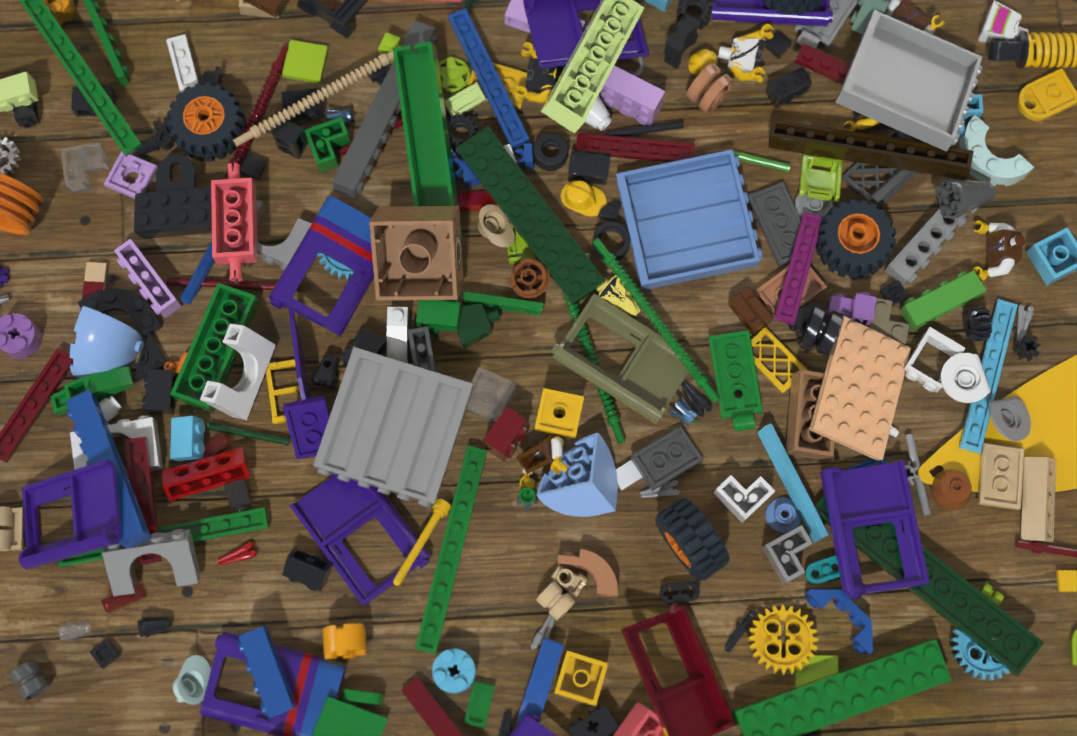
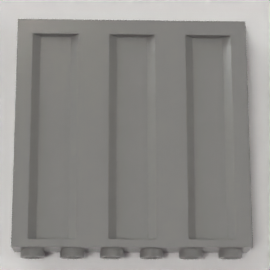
(393, 427)

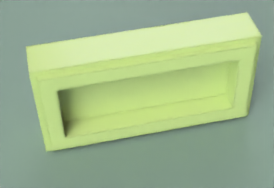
(465, 100)

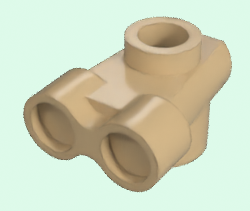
(572, 583)

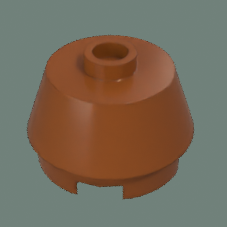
(529, 278)
(951, 489)

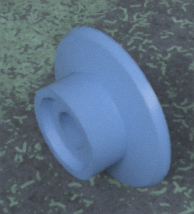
(776, 521)

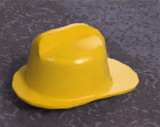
(583, 198)

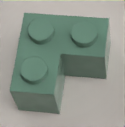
(867, 7)

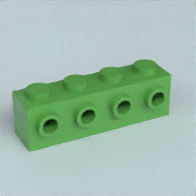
(942, 300)

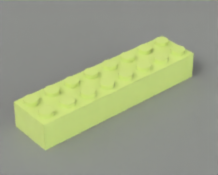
(591, 62)

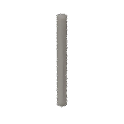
(919, 484)

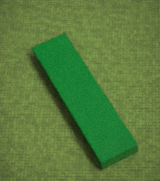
(503, 303)

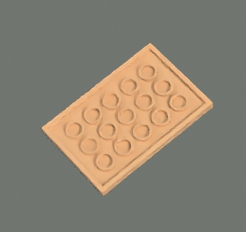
(860, 389)

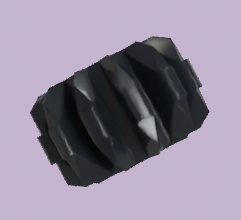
(977, 324)

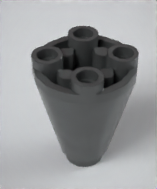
(962, 196)

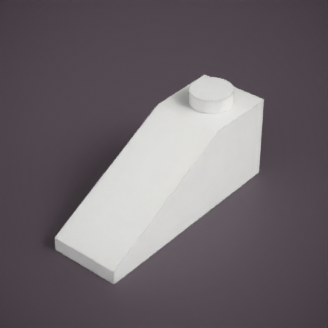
(398, 333)

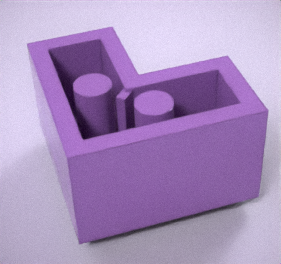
(859, 308)

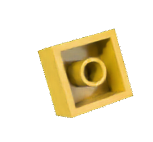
(581, 678)

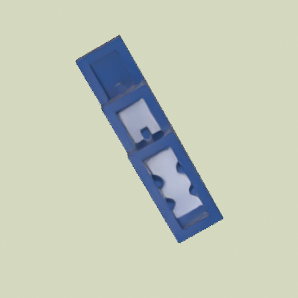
(541, 678)

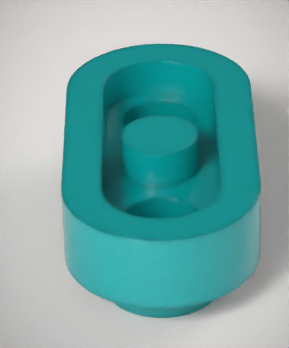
(824, 571)

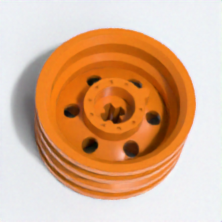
(17, 206)

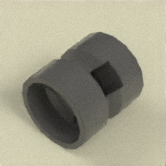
(28, 677)

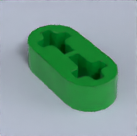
(362, 697)

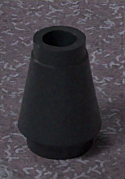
(152, 625)

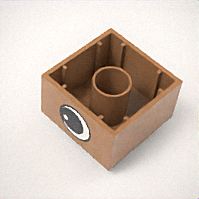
(417, 253)

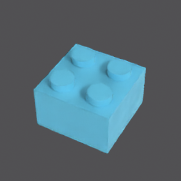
(1055, 256)

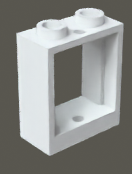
(940, 342)

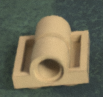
(11, 529)

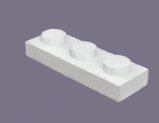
(182, 62)

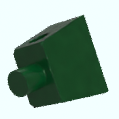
(475, 324)

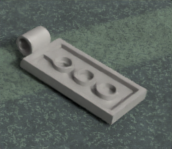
(815, 34)

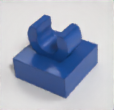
(527, 154)

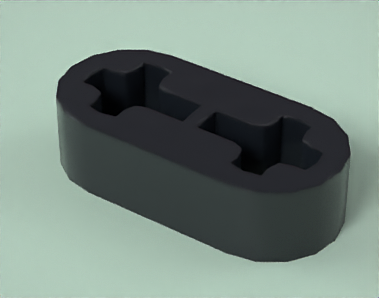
(674, 587)

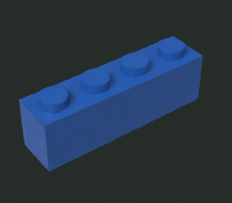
(267, 672)

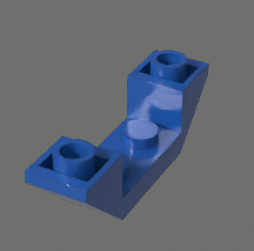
(863, 639)

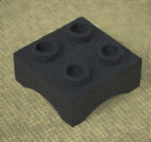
(681, 40)

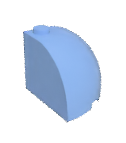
(102, 344)
(587, 485)

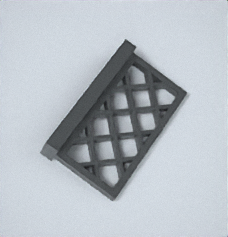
(888, 187)

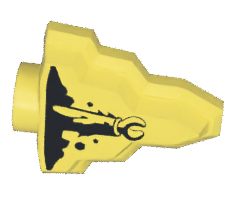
(616, 295)

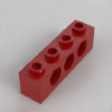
(205, 474)

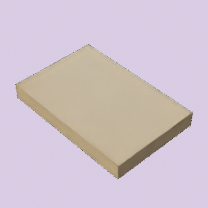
(1000, 476)

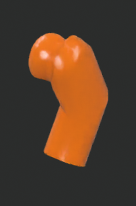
(176, 365)

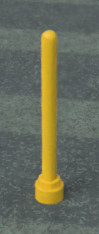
(439, 511)

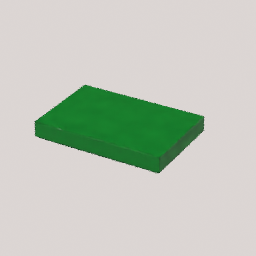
(345, 719)

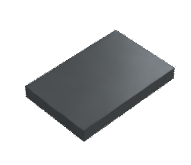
(666, 458)

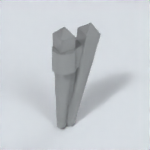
(1024, 318)
(664, 490)
(545, 631)

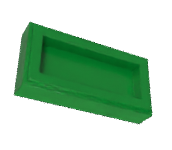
(479, 704)

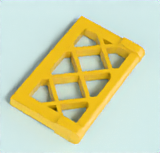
(771, 376)

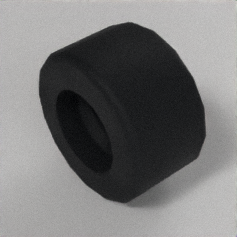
(550, 140)

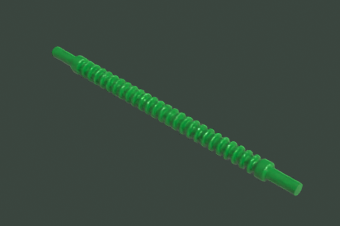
(701, 381)
(613, 419)

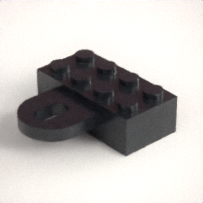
(175, 206)

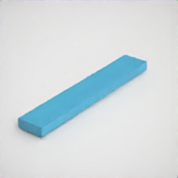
(792, 483)

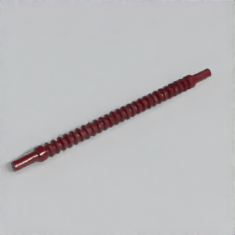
(277, 68)

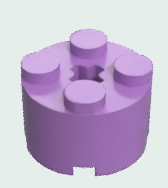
(19, 336)

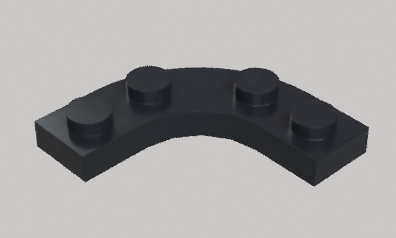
(124, 301)

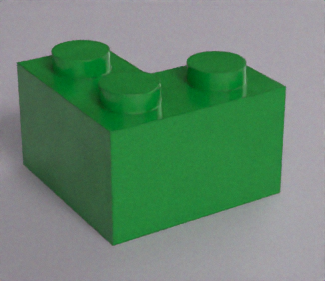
(324, 139)
(438, 315)

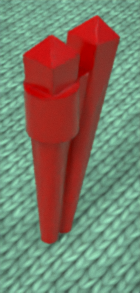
(242, 553)

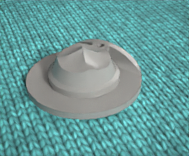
(1010, 418)

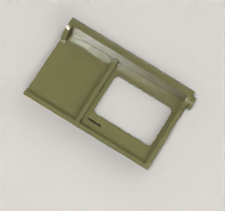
(649, 374)

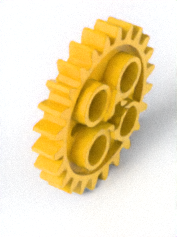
(764, 639)

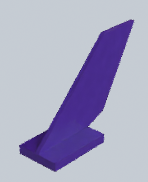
(309, 416)

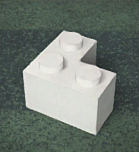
(741, 501)

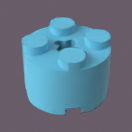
(450, 659)

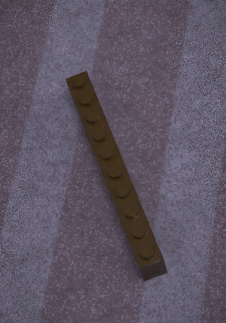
(870, 149)

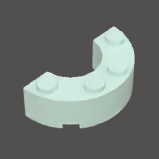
(987, 166)

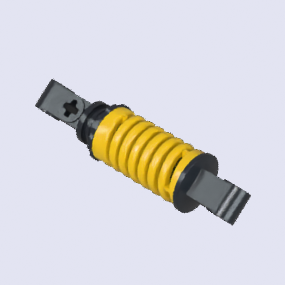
(1036, 49)

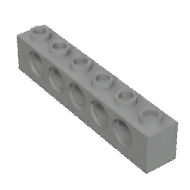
(898, 267)

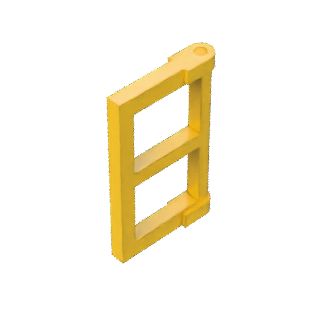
(272, 393)

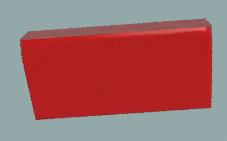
(474, 200)

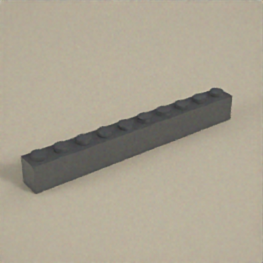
(377, 123)

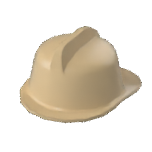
(495, 226)

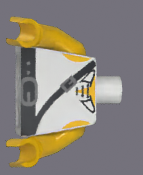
(747, 54)

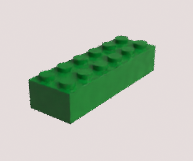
(208, 356)

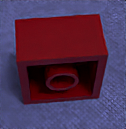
(505, 434)

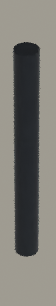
(646, 129)

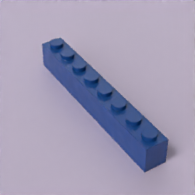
(99, 446)

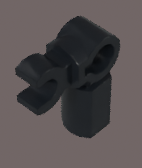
(163, 140)

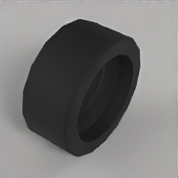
(615, 227)

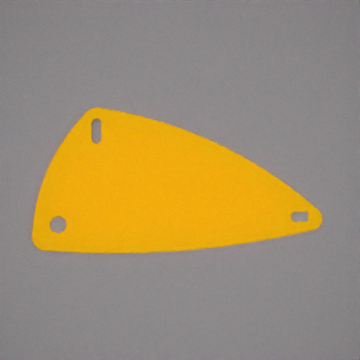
(1053, 431)

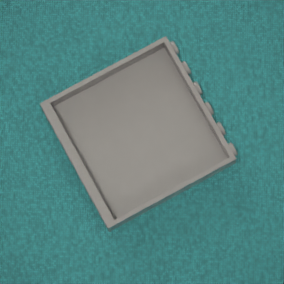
(911, 81)

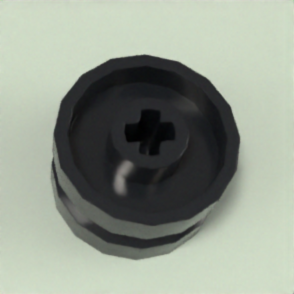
(824, 331)

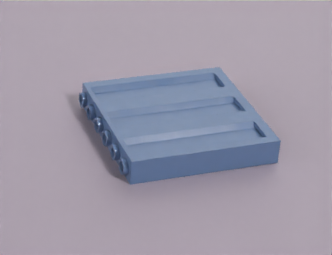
(688, 220)

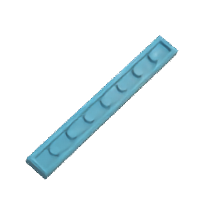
(992, 363)

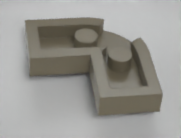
(881, 323)

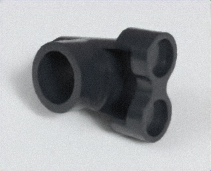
(326, 376)

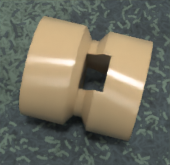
(555, 600)

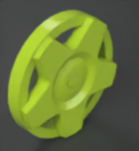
(453, 74)

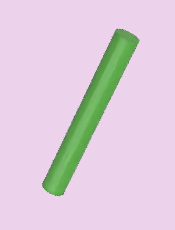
(762, 161)

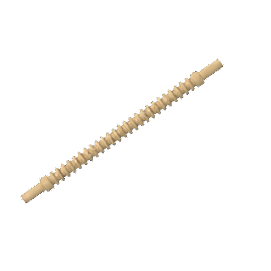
(255, 131)

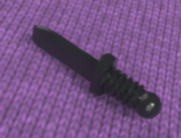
(742, 627)

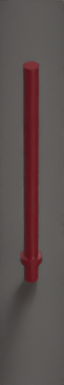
(237, 285)

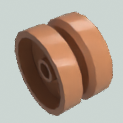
(710, 88)

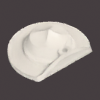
(964, 378)

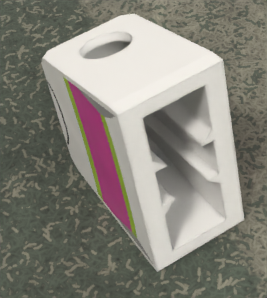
(1000, 23)

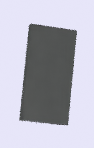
(777, 220)

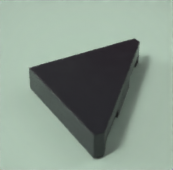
(150, 359)

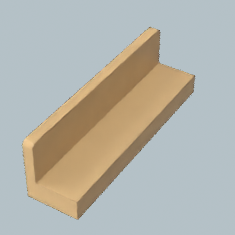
(1038, 499)

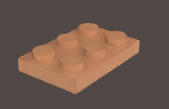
(772, 289)

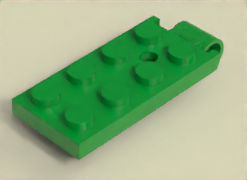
(735, 371)

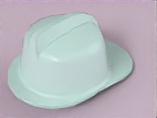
(192, 680)

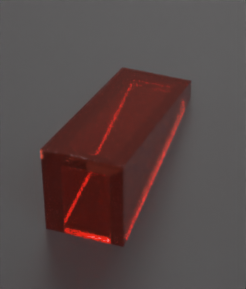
(217, 446)
(115, 603)

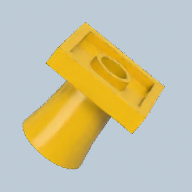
(563, 404)

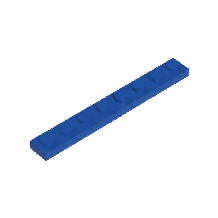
(488, 78)

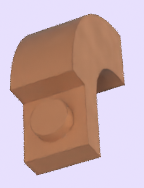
(595, 565)

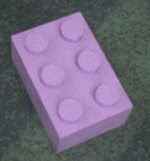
(632, 96)

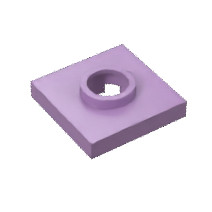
(124, 165)

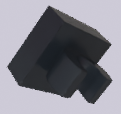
(894, 293)

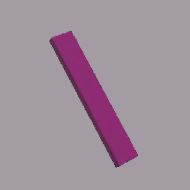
(798, 268)

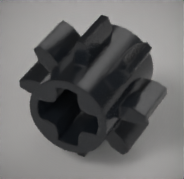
(379, 75)
(1030, 352)

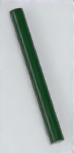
(249, 433)

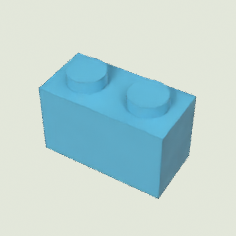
(187, 438)

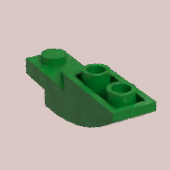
(100, 384)

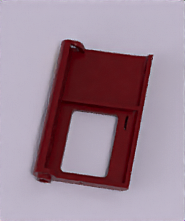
(695, 704)

